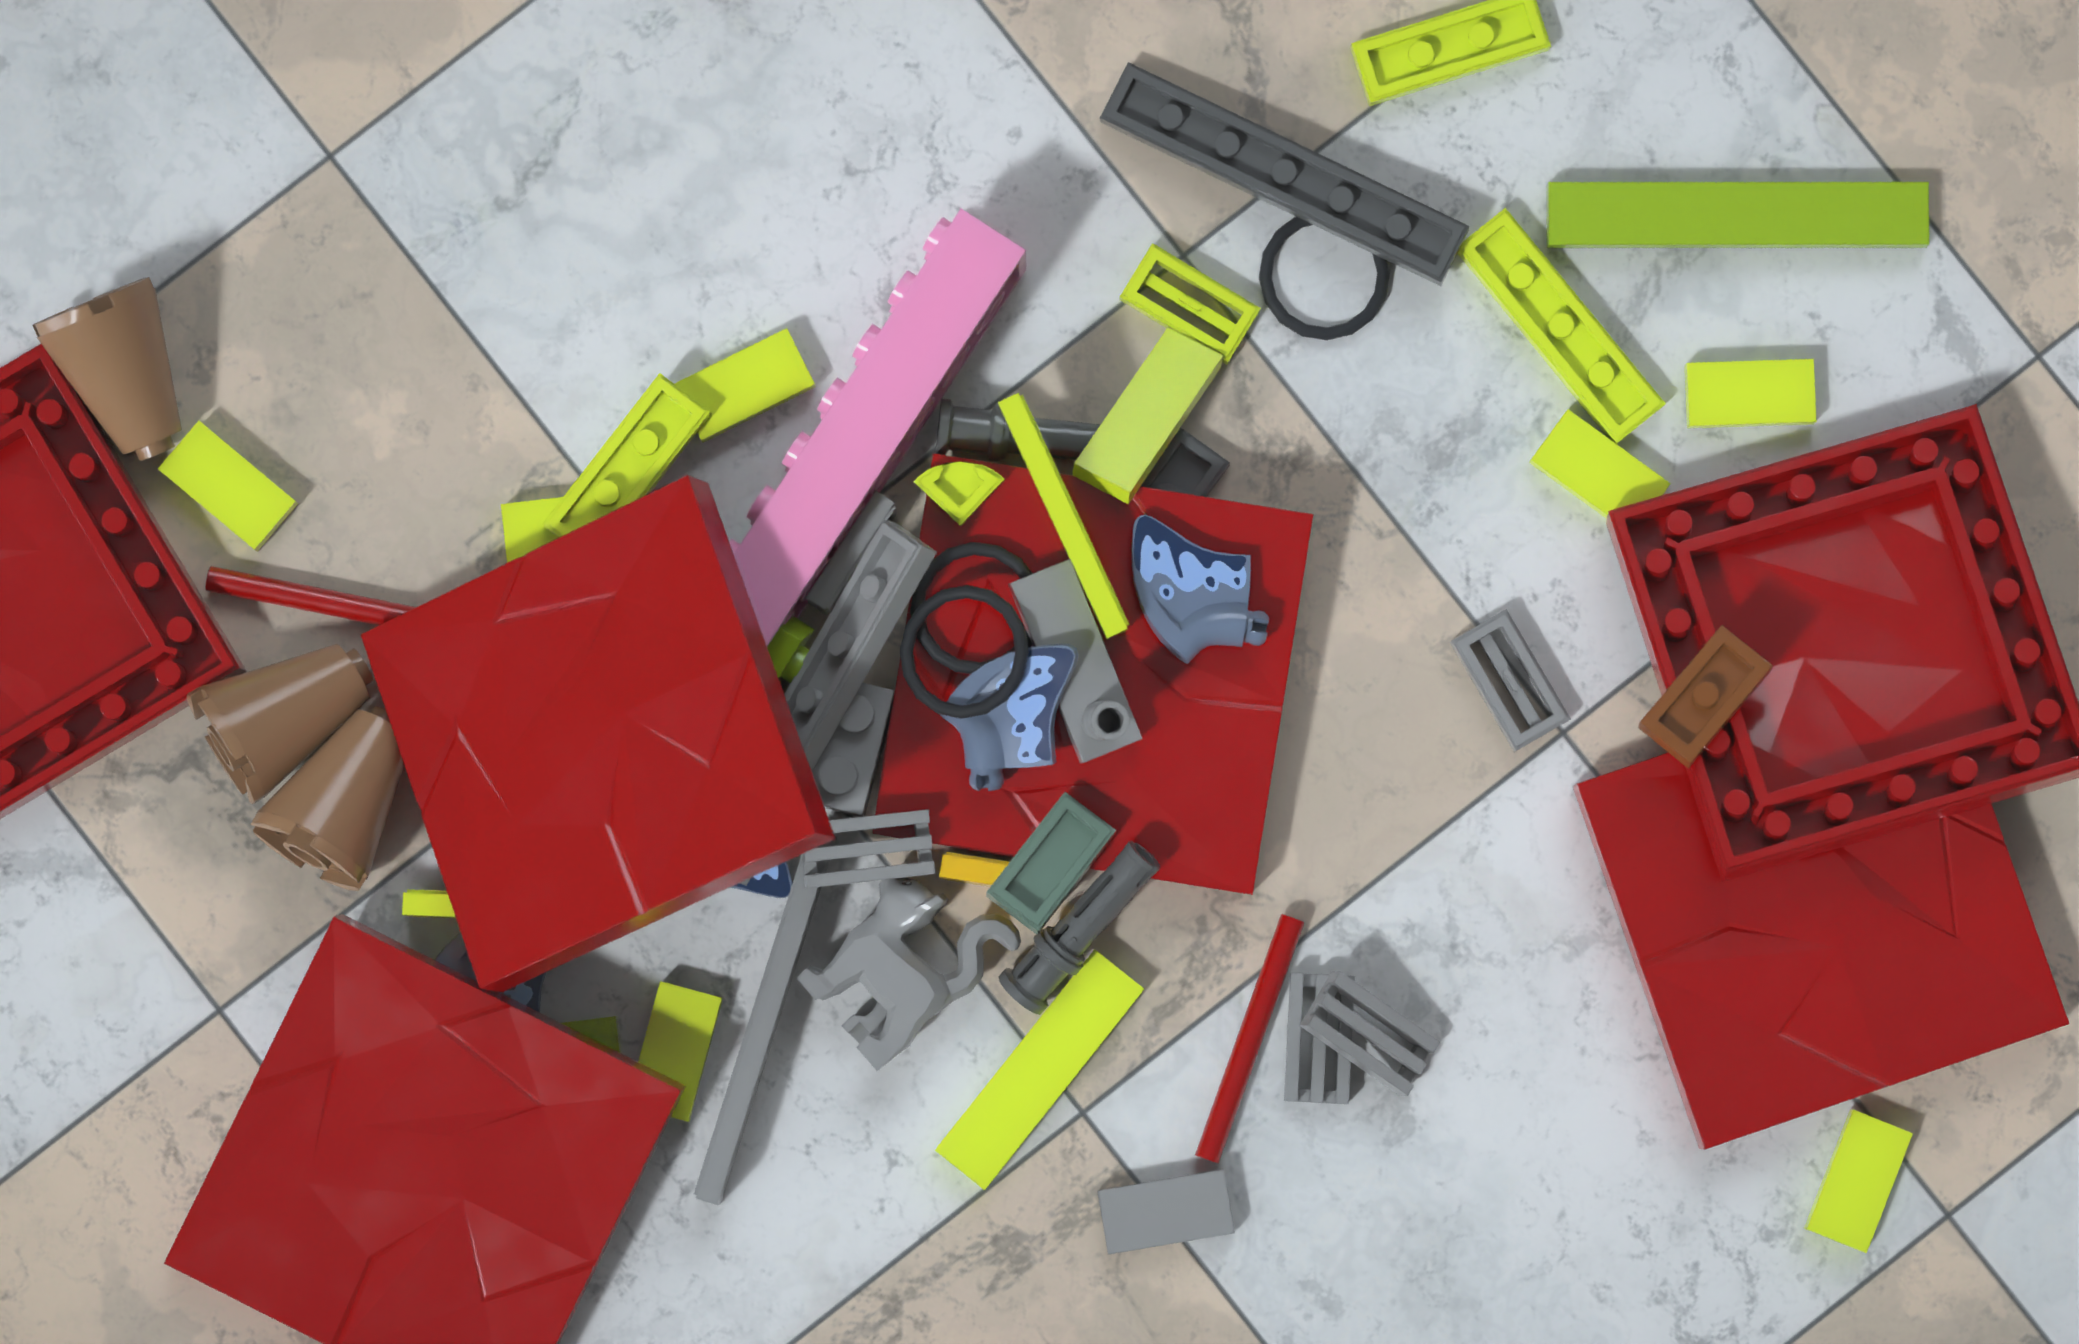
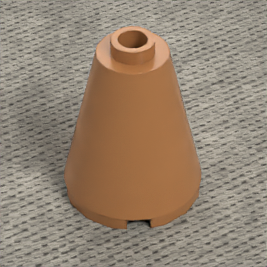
(118, 365)
(279, 714)
(337, 802)

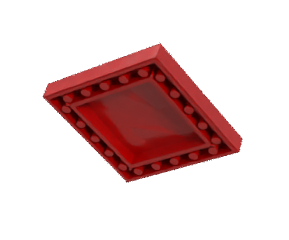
(92, 596)
(1896, 633)
(1207, 727)
(596, 735)
(1820, 968)
(421, 1159)

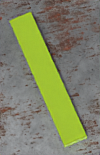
(1737, 214)

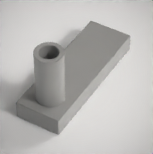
(1093, 701)

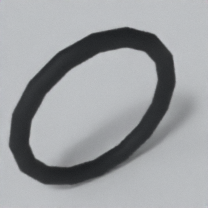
(1295, 324)
(935, 566)
(1010, 683)

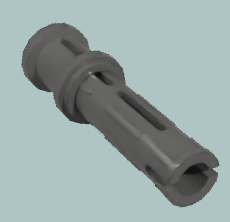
(988, 433)
(1061, 948)

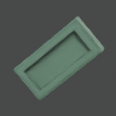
(1051, 863)

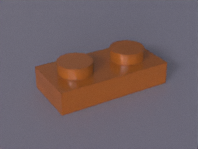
(1705, 696)

